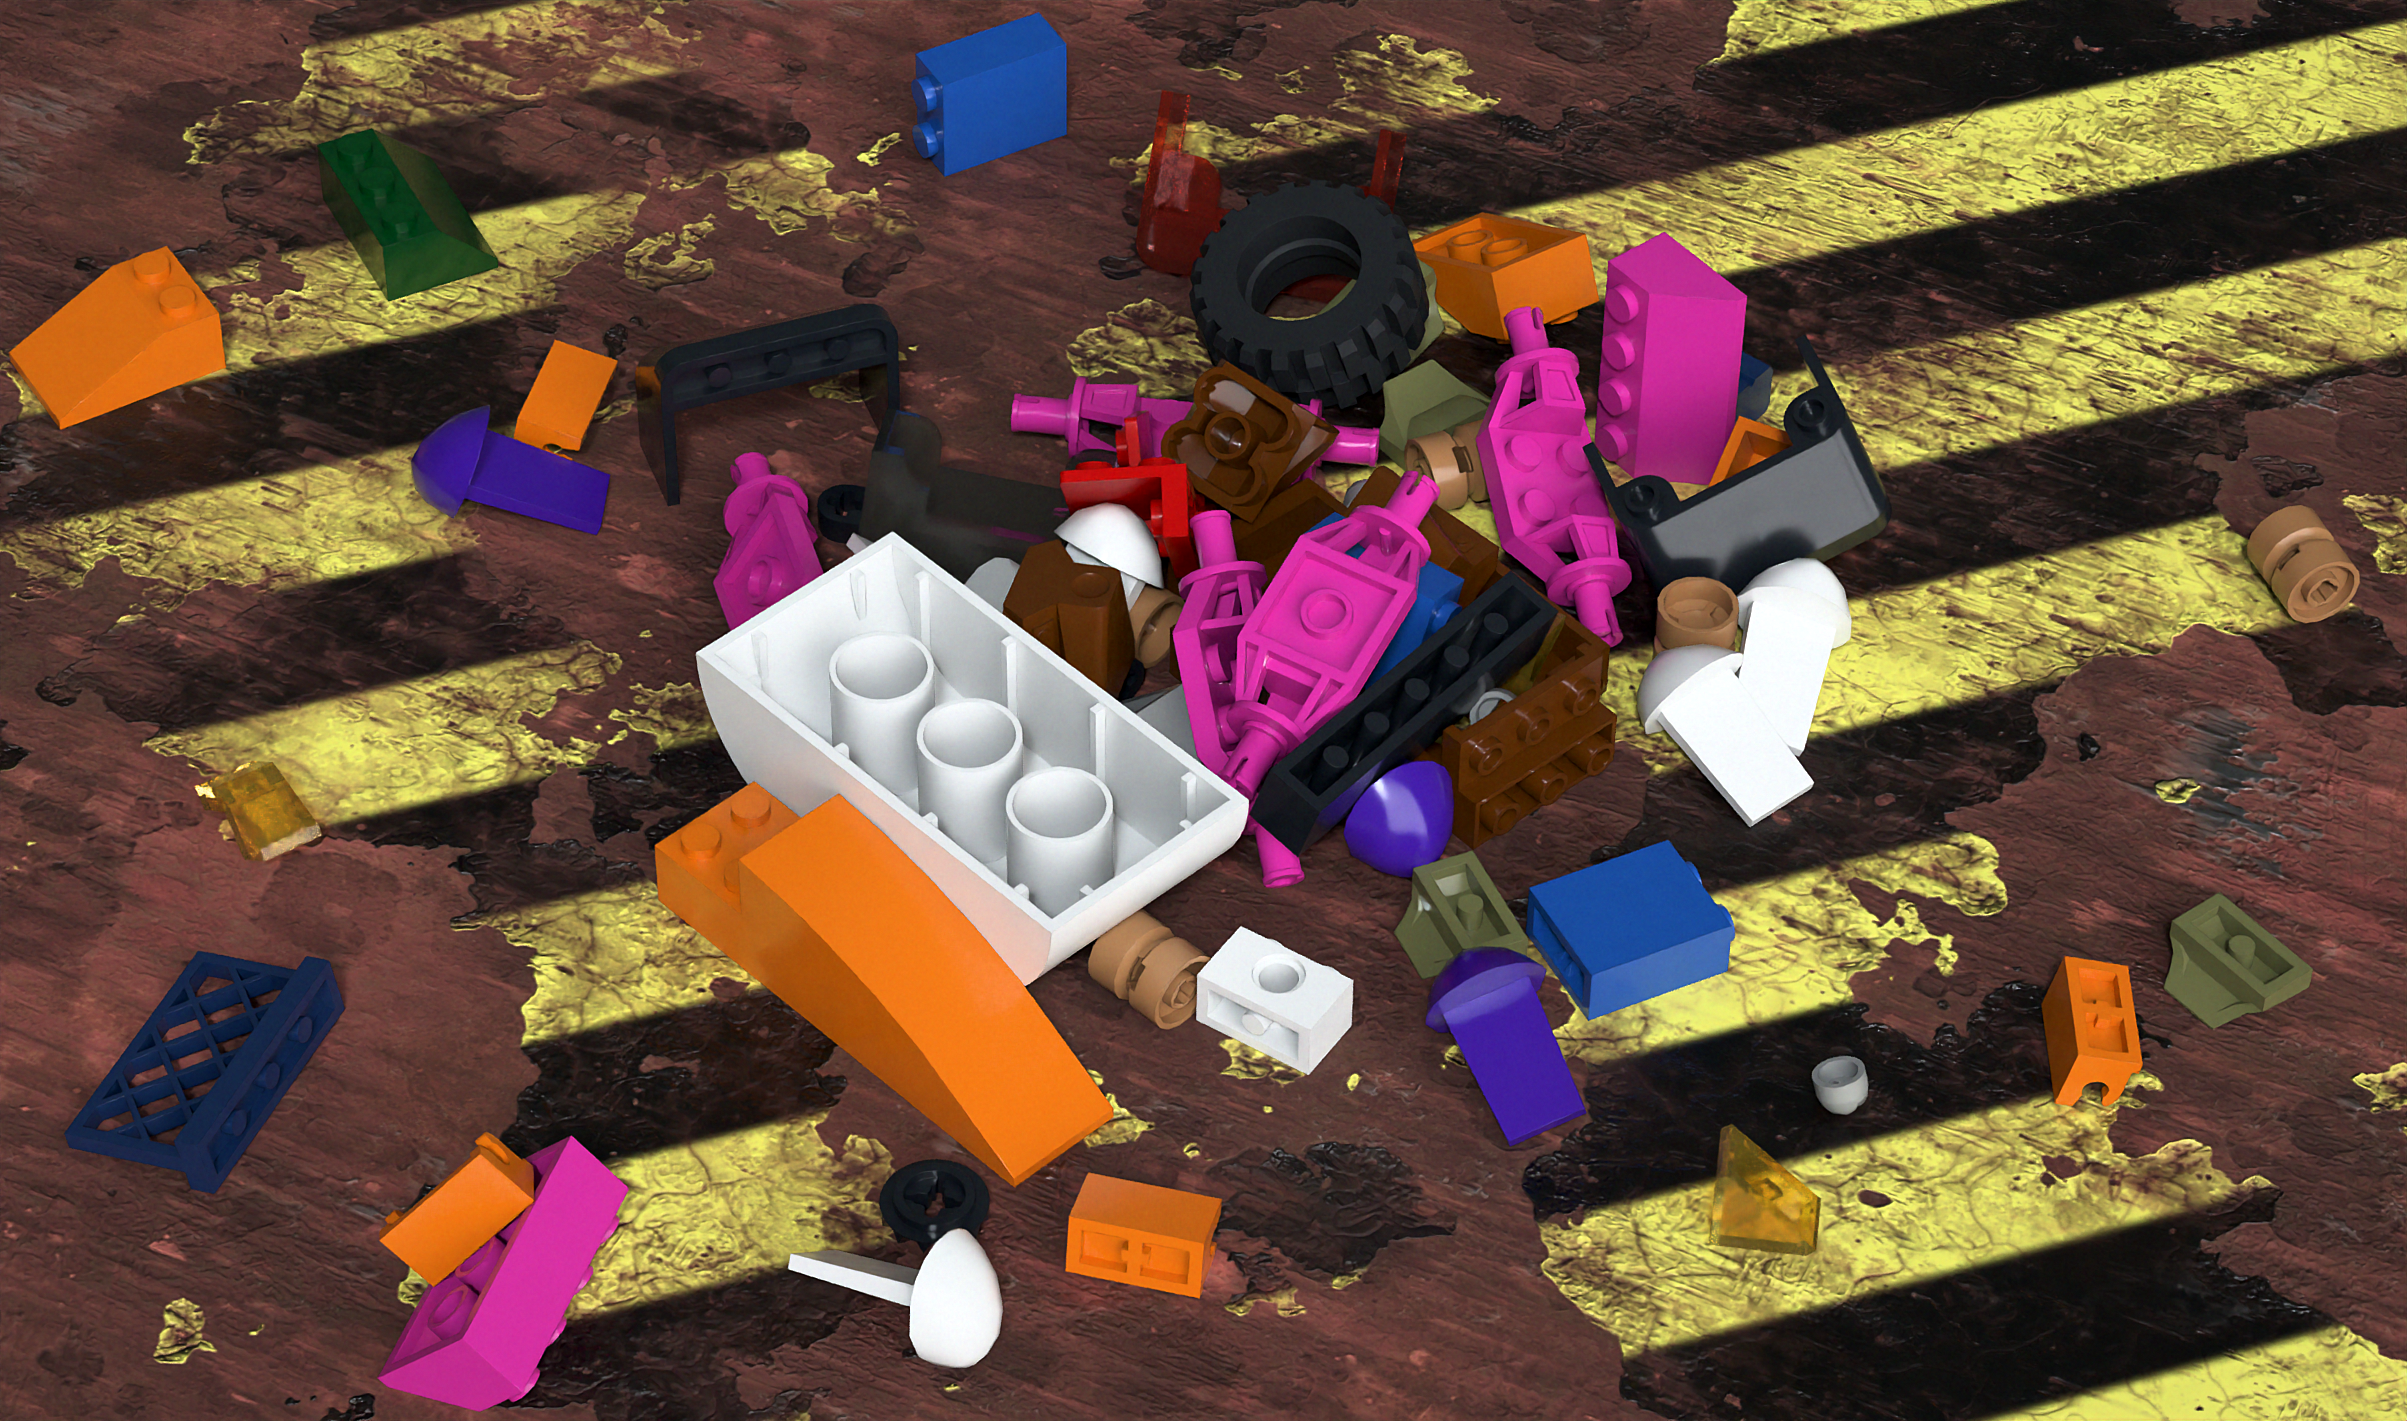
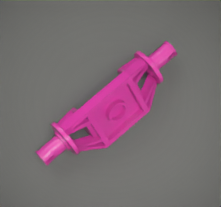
(1114, 402)
(1543, 481)
(769, 543)
(1324, 627)
(1207, 664)

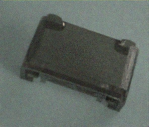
(954, 513)

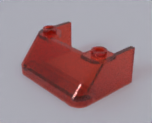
(1185, 195)

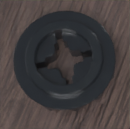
(914, 1189)

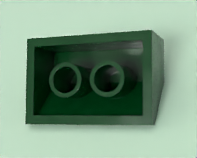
(400, 214)

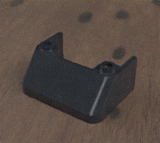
(758, 361)
(1789, 506)

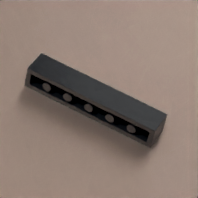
(1402, 712)

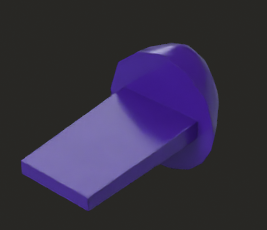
(489, 468)
(1403, 819)
(1505, 1038)

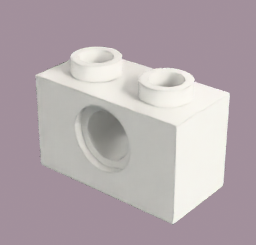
(1274, 1000)

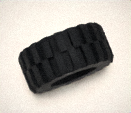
(1302, 236)

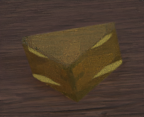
(1760, 1201)

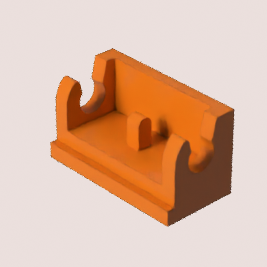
(564, 398)
(2090, 1029)
(461, 1211)
(1142, 1235)

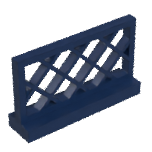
(249, 1078)

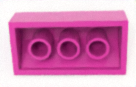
(1668, 363)
(495, 1314)

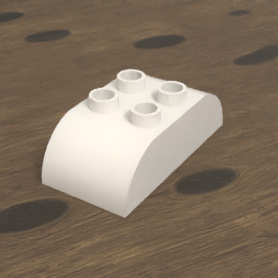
(968, 750)

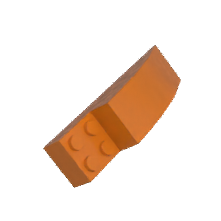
(883, 970)

